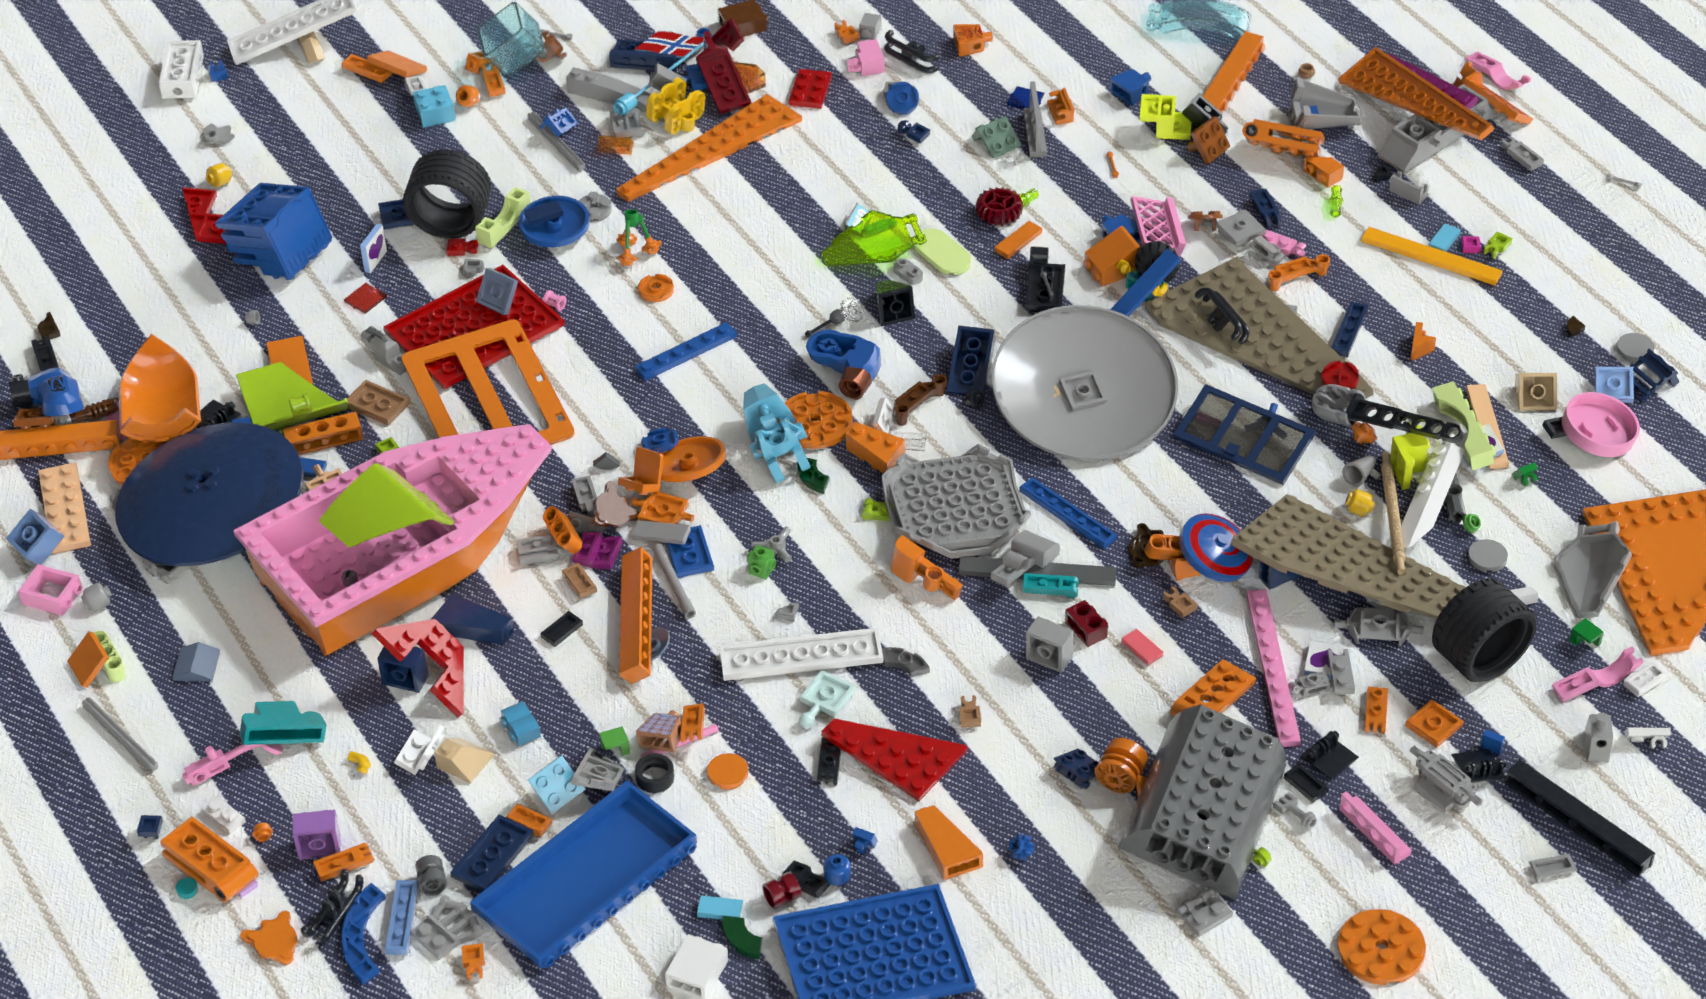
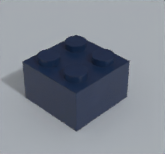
(406, 675)

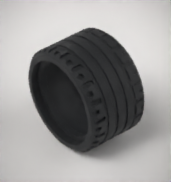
(454, 171)
(1484, 630)

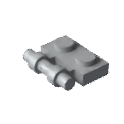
(1207, 917)

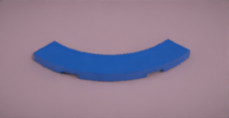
(353, 933)

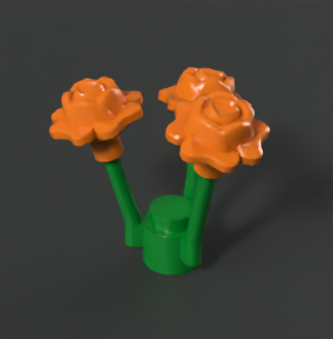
(627, 239)

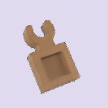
(1181, 604)
(969, 713)

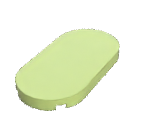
(944, 252)

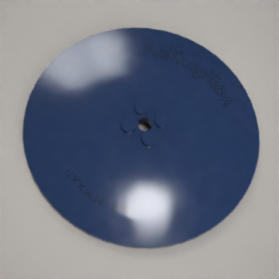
(183, 522)

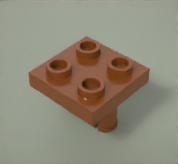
(1209, 140)

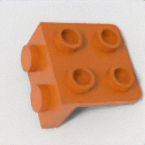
(646, 472)

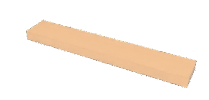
(1484, 413)

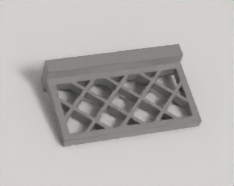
(1034, 125)

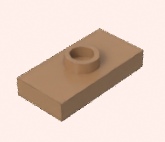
(579, 581)

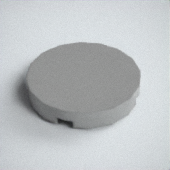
(1633, 346)
(1487, 555)

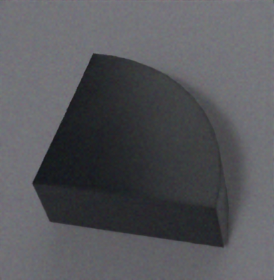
(1382, 173)

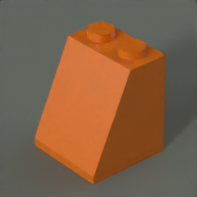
(1105, 255)

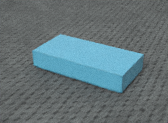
(1445, 237)
(718, 907)

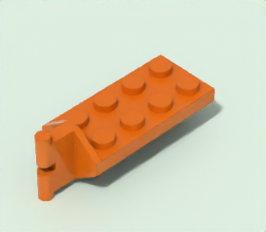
(1474, 80)

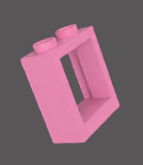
(30, 590)

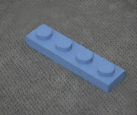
(401, 917)

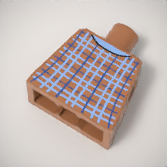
(660, 732)

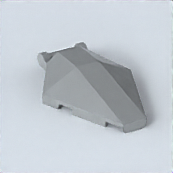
(1592, 567)

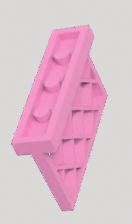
(1170, 222)

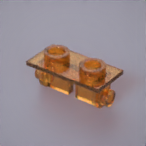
(615, 144)

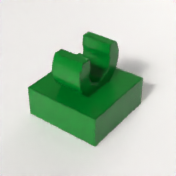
(1524, 472)

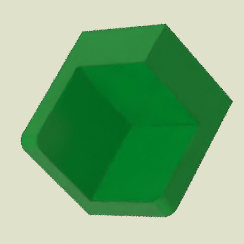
(1586, 631)

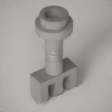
(1289, 803)

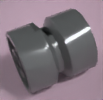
(430, 875)

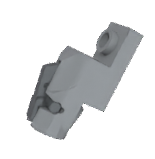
(384, 348)

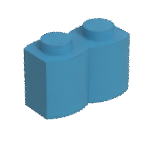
(519, 723)

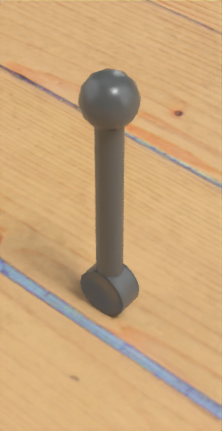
(1043, 274)

